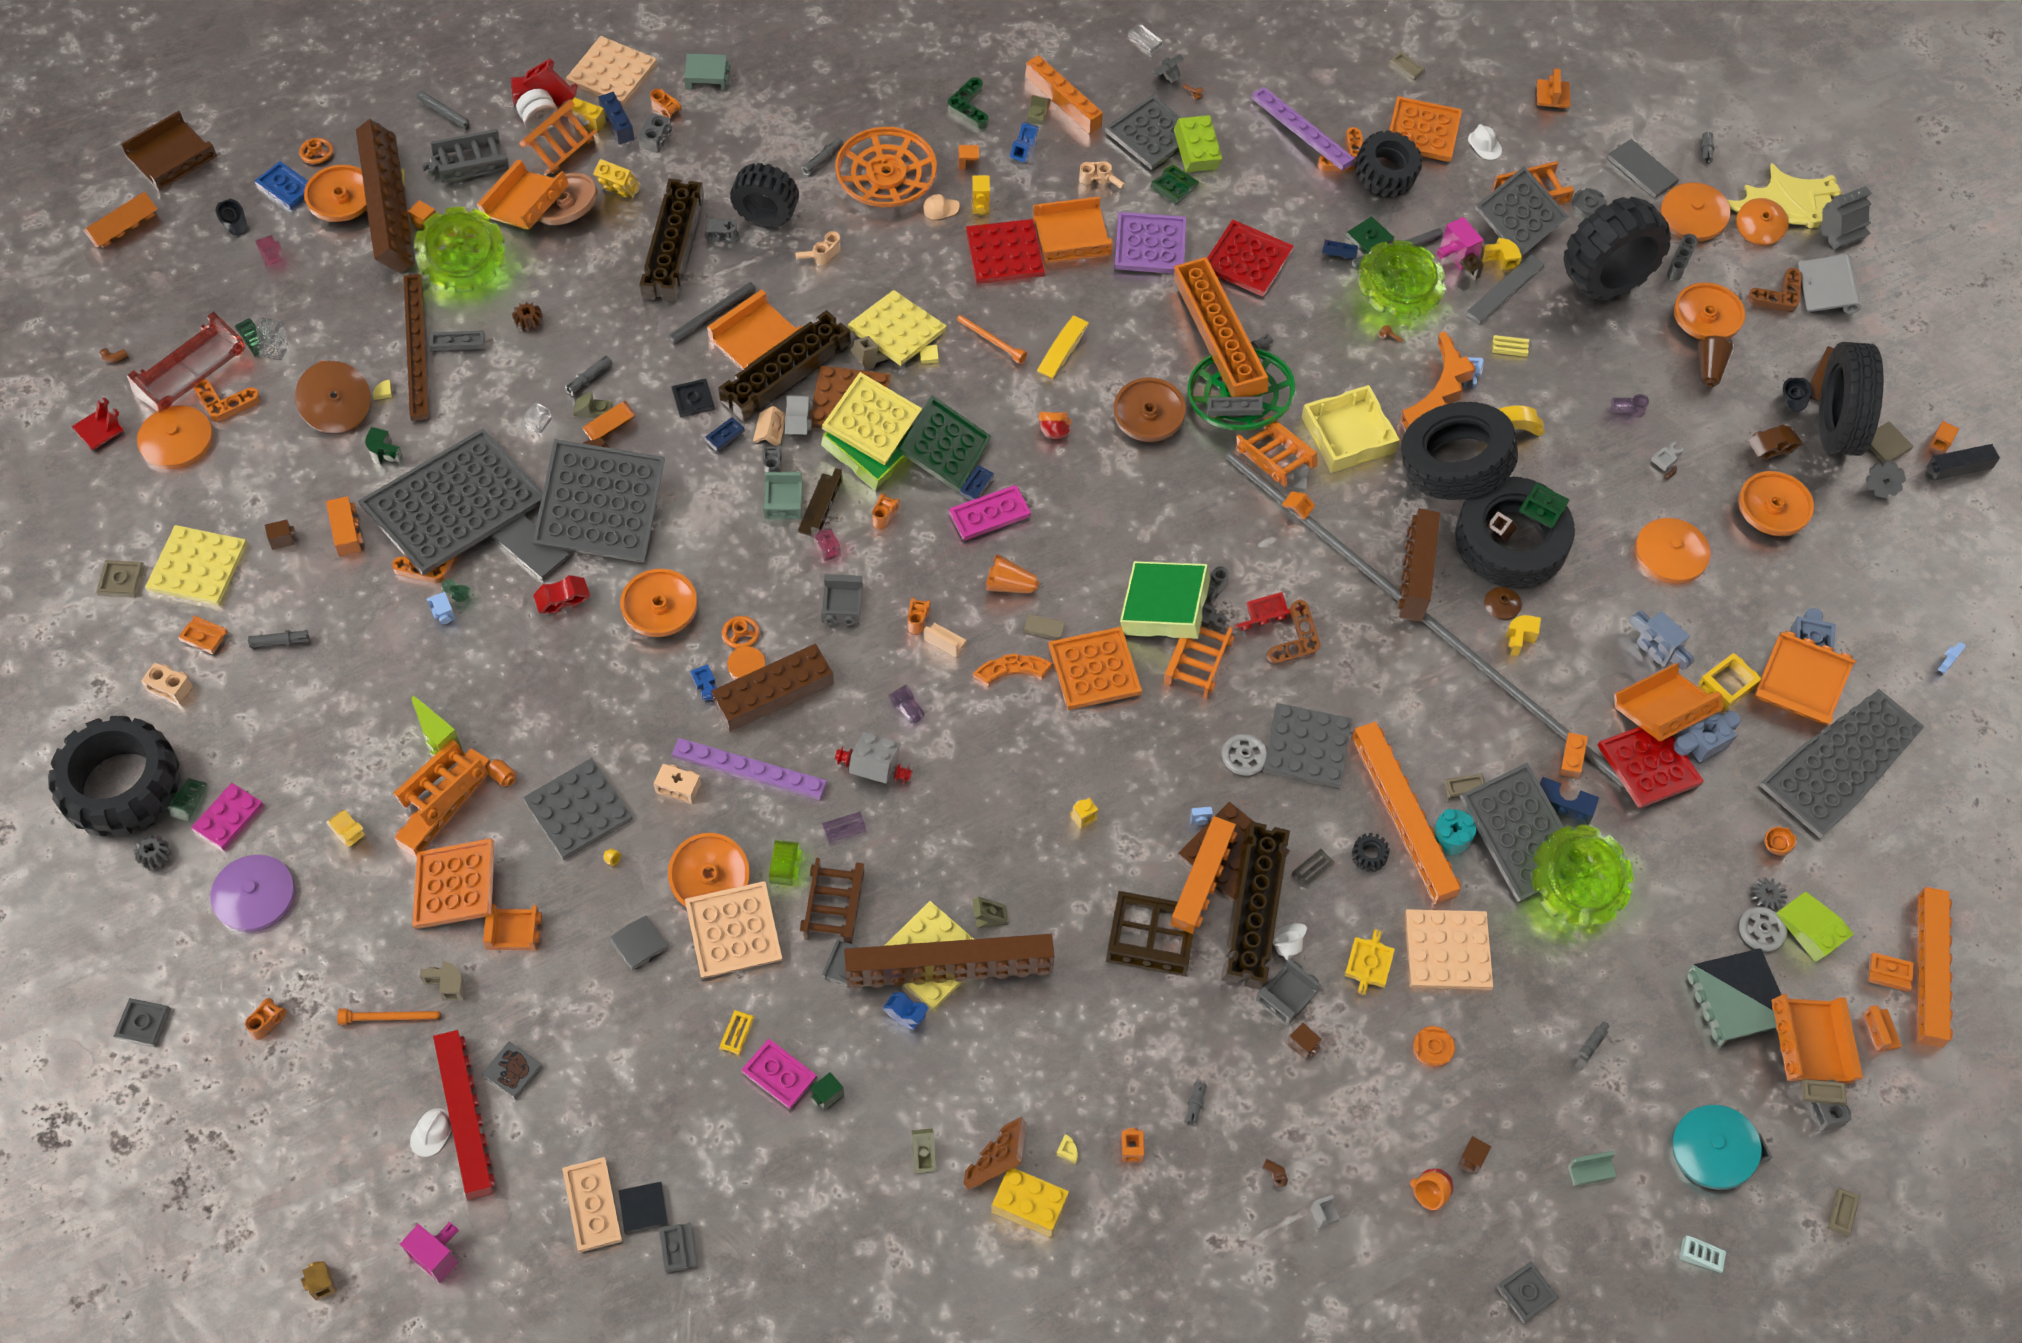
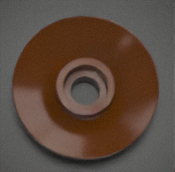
(1502, 609)

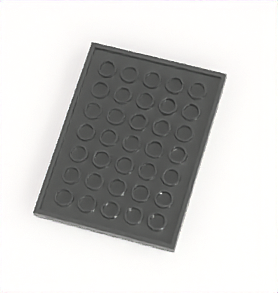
(452, 501)

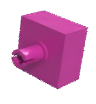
(1459, 241)
(431, 1251)

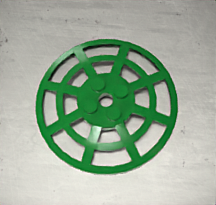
(1224, 392)

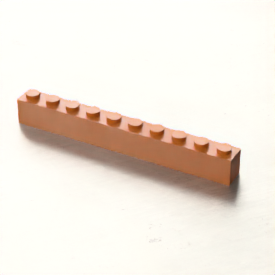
(1406, 812)

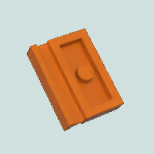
(203, 635)
(1890, 972)

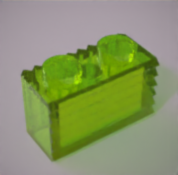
(784, 863)

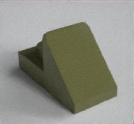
(1038, 109)
(589, 407)
(989, 913)
(923, 1150)

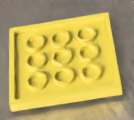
(897, 327)
(872, 418)
(196, 565)
(930, 926)

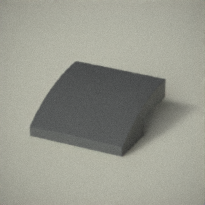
(638, 942)

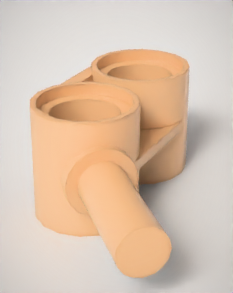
(1100, 172)
(823, 251)

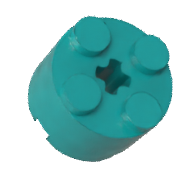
(1454, 831)

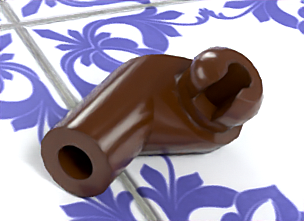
(1278, 1172)

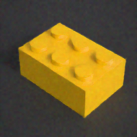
(1030, 1202)

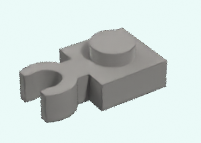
(1667, 457)

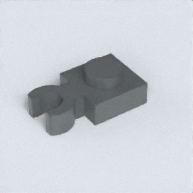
(435, 161)
(1209, 617)

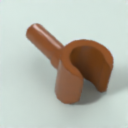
(1196, 93)
(1387, 330)

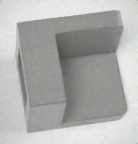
(1297, 478)
(1324, 1211)

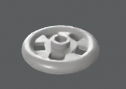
(1245, 769)
(1754, 914)

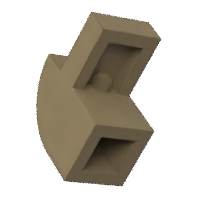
(867, 352)
(448, 978)

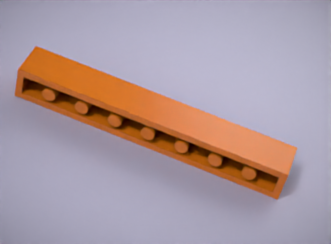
(1934, 967)

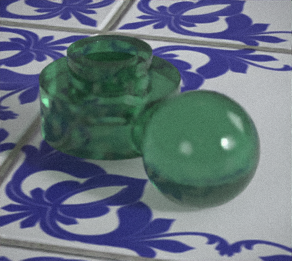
(457, 592)

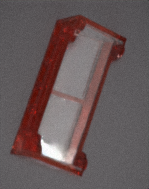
(187, 364)

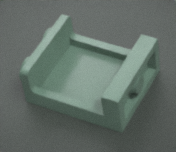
(706, 69)
(783, 495)

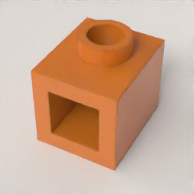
(420, 213)

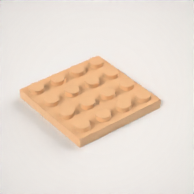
(611, 68)
(733, 930)
(1448, 949)

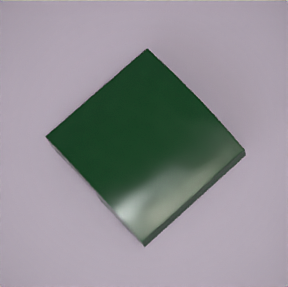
(1174, 184)
(1544, 505)

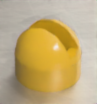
(612, 856)

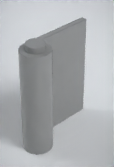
(1830, 284)

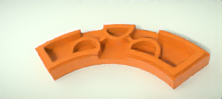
(1012, 664)

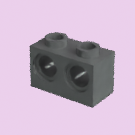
(654, 132)
(1824, 1117)

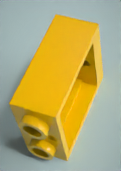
(1710, 685)

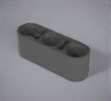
(1682, 256)

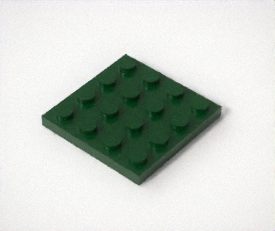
(944, 443)

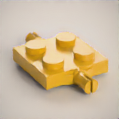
(1369, 962)

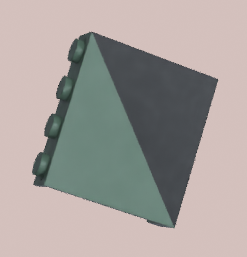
(1736, 994)

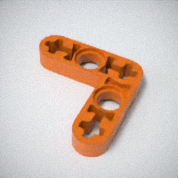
(1350, 143)
(224, 405)
(429, 577)

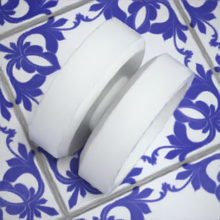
(535, 108)

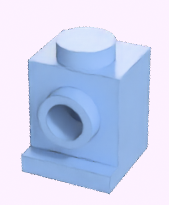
(441, 608)

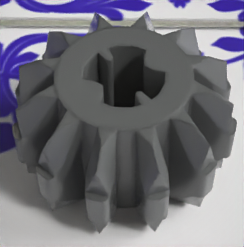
(152, 852)

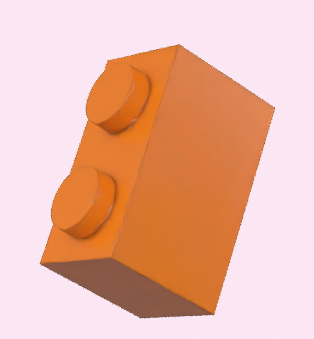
(1573, 755)

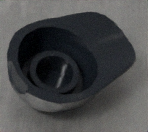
(231, 216)
(1796, 393)

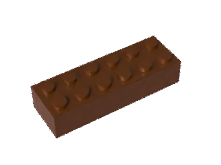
(1418, 565)
(772, 687)

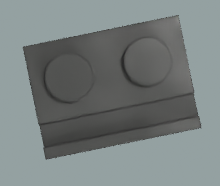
(835, 965)
(677, 1247)

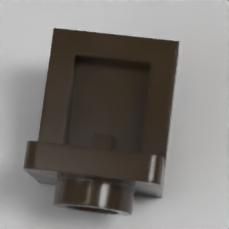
(1472, 265)

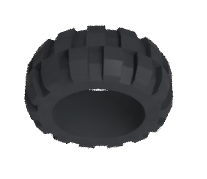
(1617, 248)
(98, 743)

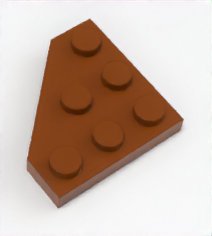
(998, 1156)

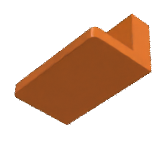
(1881, 1029)

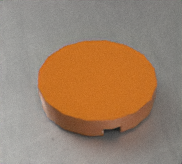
(744, 661)
(1433, 1046)

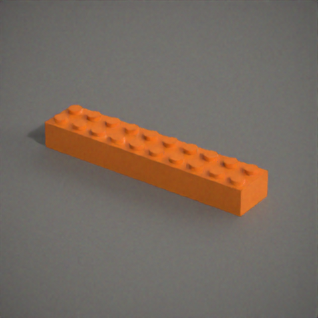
(1220, 328)

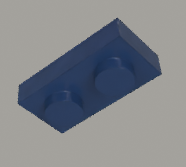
(1345, 250)
(724, 434)
(976, 483)

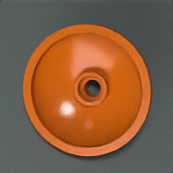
(1758, 229)

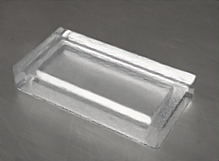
(1145, 38)

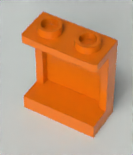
(512, 929)

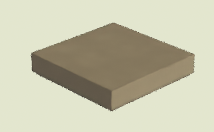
(1889, 443)
(120, 578)

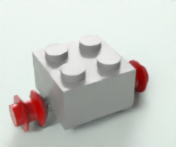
(874, 759)

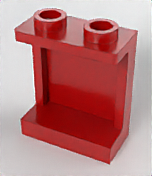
(546, 78)

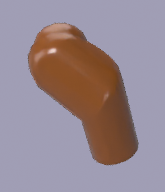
(113, 357)

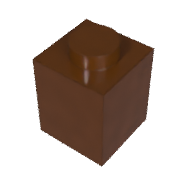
(1502, 526)
(280, 534)
(1304, 1041)
(1474, 1155)

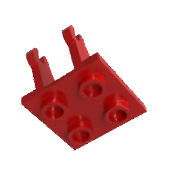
(99, 426)

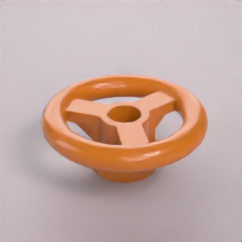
(315, 149)
(739, 623)

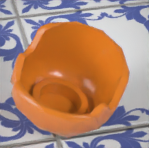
(1780, 841)

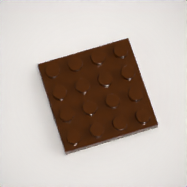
(1227, 881)

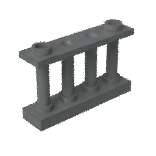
(469, 168)

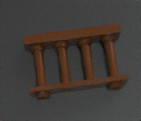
(849, 912)

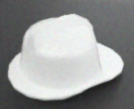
(1485, 142)
(1289, 939)
(431, 1133)

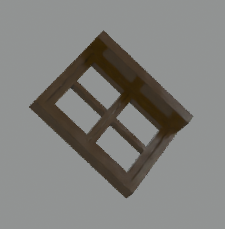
(1146, 956)

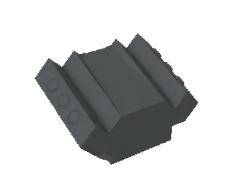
(1847, 218)

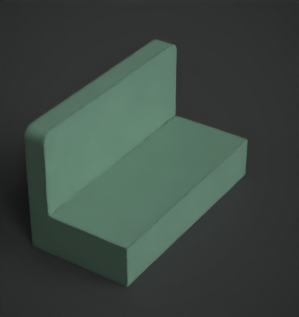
(1592, 1168)

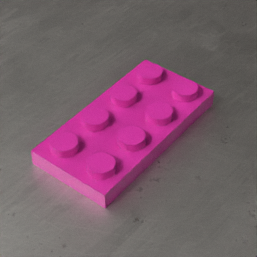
(989, 512)

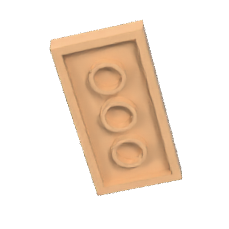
(592, 1204)

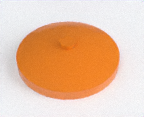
(336, 193)
(1696, 211)
(1709, 311)
(175, 437)
(1776, 503)
(1672, 550)
(658, 602)
(706, 866)

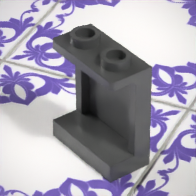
(842, 599)
(1288, 992)

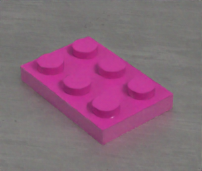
(227, 816)
(779, 1074)

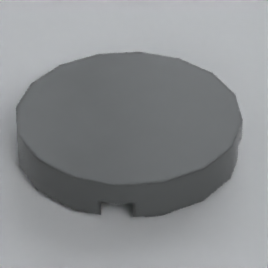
(1587, 201)

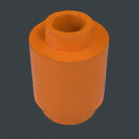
(501, 773)

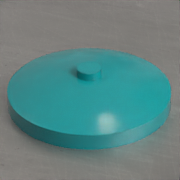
(1716, 1147)

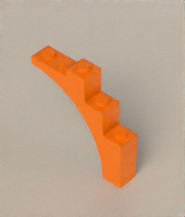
(1449, 387)

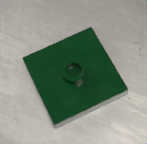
(1369, 234)

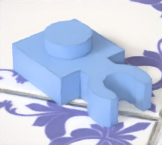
(1478, 363)
(1952, 653)

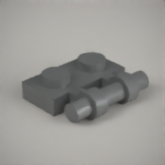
(1591, 1044)

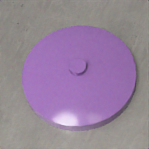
(252, 893)

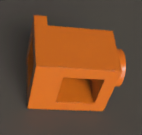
(1135, 1137)

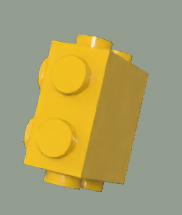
(616, 179)

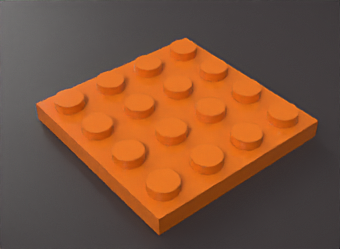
(1428, 125)
(1094, 668)
(453, 883)

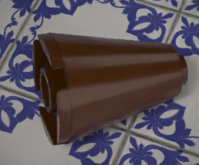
(1713, 358)

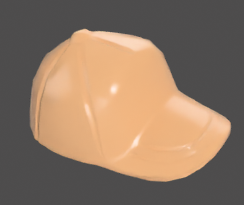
(938, 207)

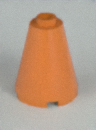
(1010, 577)

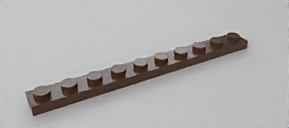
(416, 347)

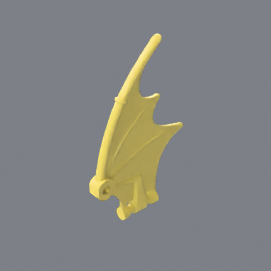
(1799, 198)

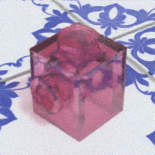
(269, 250)
(827, 544)

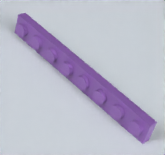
(1303, 128)
(749, 769)

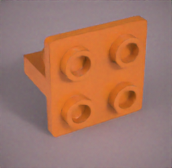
(1553, 91)

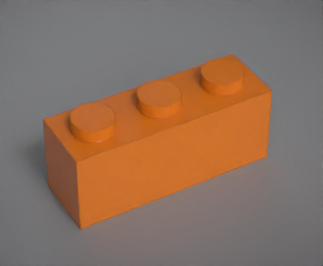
(344, 525)

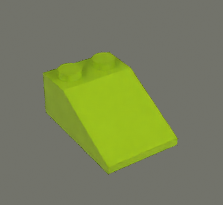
(434, 728)
(1814, 925)

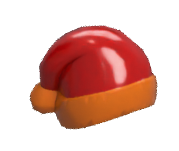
(1054, 424)
(1433, 1188)

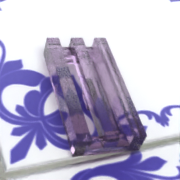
(857, 827)

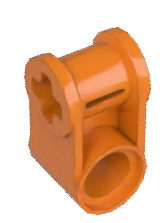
(664, 103)
(884, 511)
(918, 613)
(267, 1016)

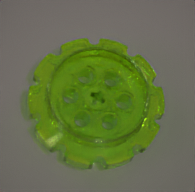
(482, 264)
(1401, 279)
(1582, 876)

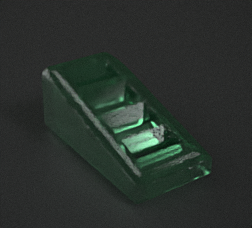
(245, 328)
(182, 810)

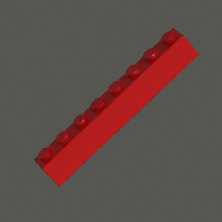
(463, 1116)

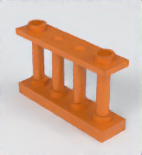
(542, 130)
(1560, 195)
(1282, 437)
(1180, 657)
(430, 772)

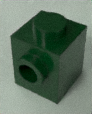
(826, 1091)

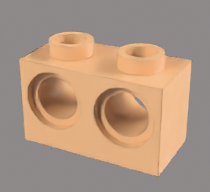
(165, 686)

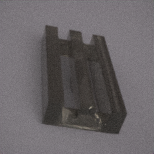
(1301, 878)

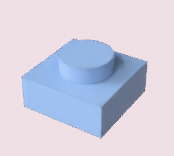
(1201, 815)

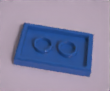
(283, 185)

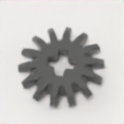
(1768, 901)

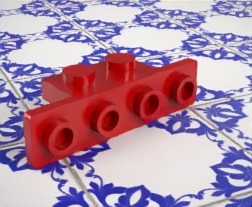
(1265, 608)

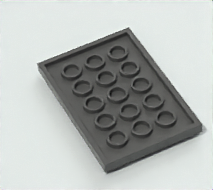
(1513, 822)

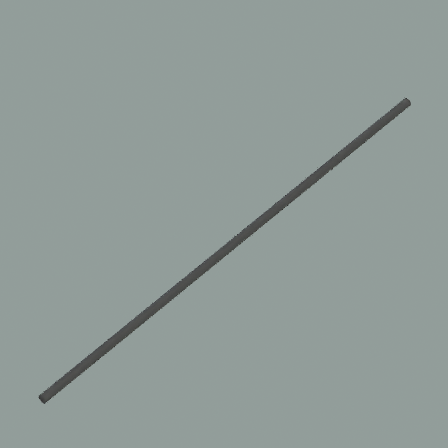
(1427, 619)

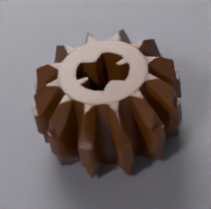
(527, 316)

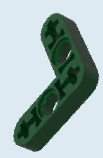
(958, 102)

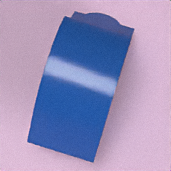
(1026, 143)
(905, 1010)

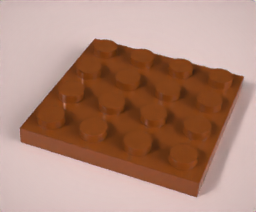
(831, 387)

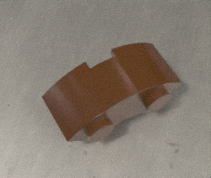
(1775, 442)

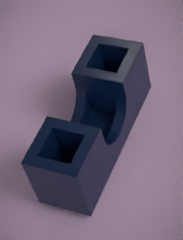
(620, 124)
(1580, 809)

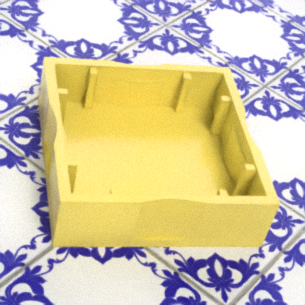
(1350, 429)

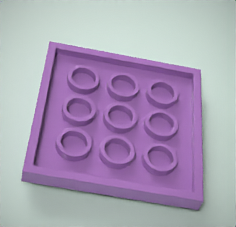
(1149, 242)

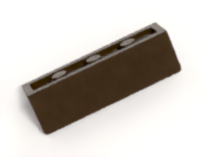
(821, 503)

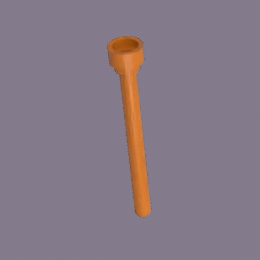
(1018, 355)
(347, 1016)

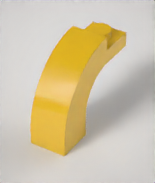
(1524, 418)

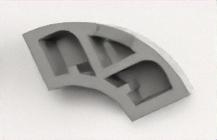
(797, 414)

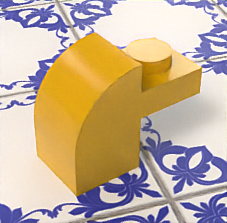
(1504, 251)
(1522, 629)
(346, 828)

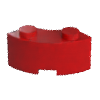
(567, 592)

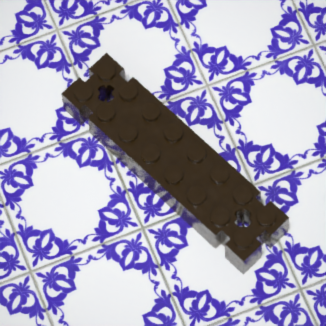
(671, 240)
(784, 365)
(1255, 905)

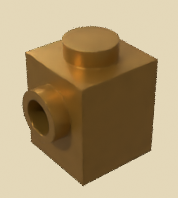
(318, 1280)

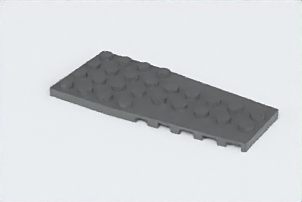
(1842, 762)

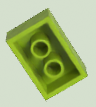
(1197, 144)

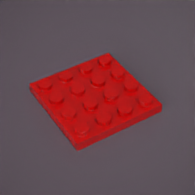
(1004, 251)
(1249, 257)
(1648, 766)

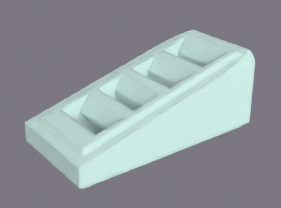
(1685, 1255)

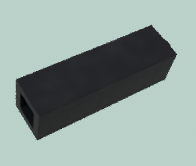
(1963, 462)

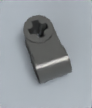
(720, 230)
(772, 458)
(1217, 585)

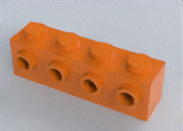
(120, 219)

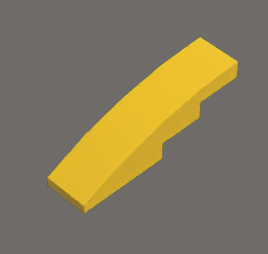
(1062, 347)

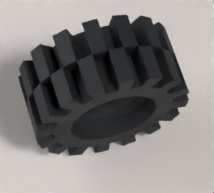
(1374, 842)

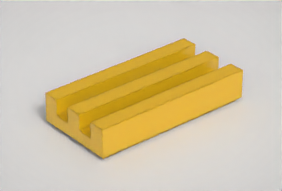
(730, 1049)

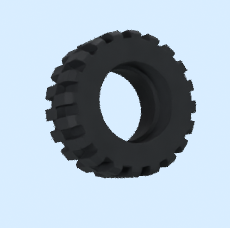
(1392, 147)
(761, 180)

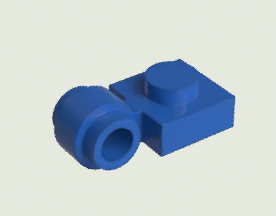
(704, 679)

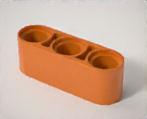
(609, 421)

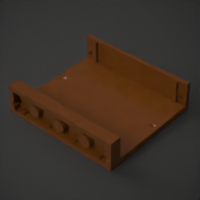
(168, 151)

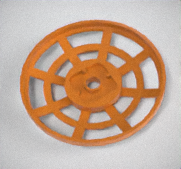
(882, 162)

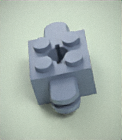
(1814, 628)
(1662, 639)
(1708, 736)

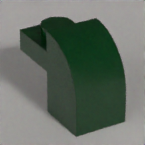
(379, 446)

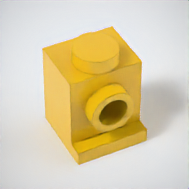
(1082, 810)

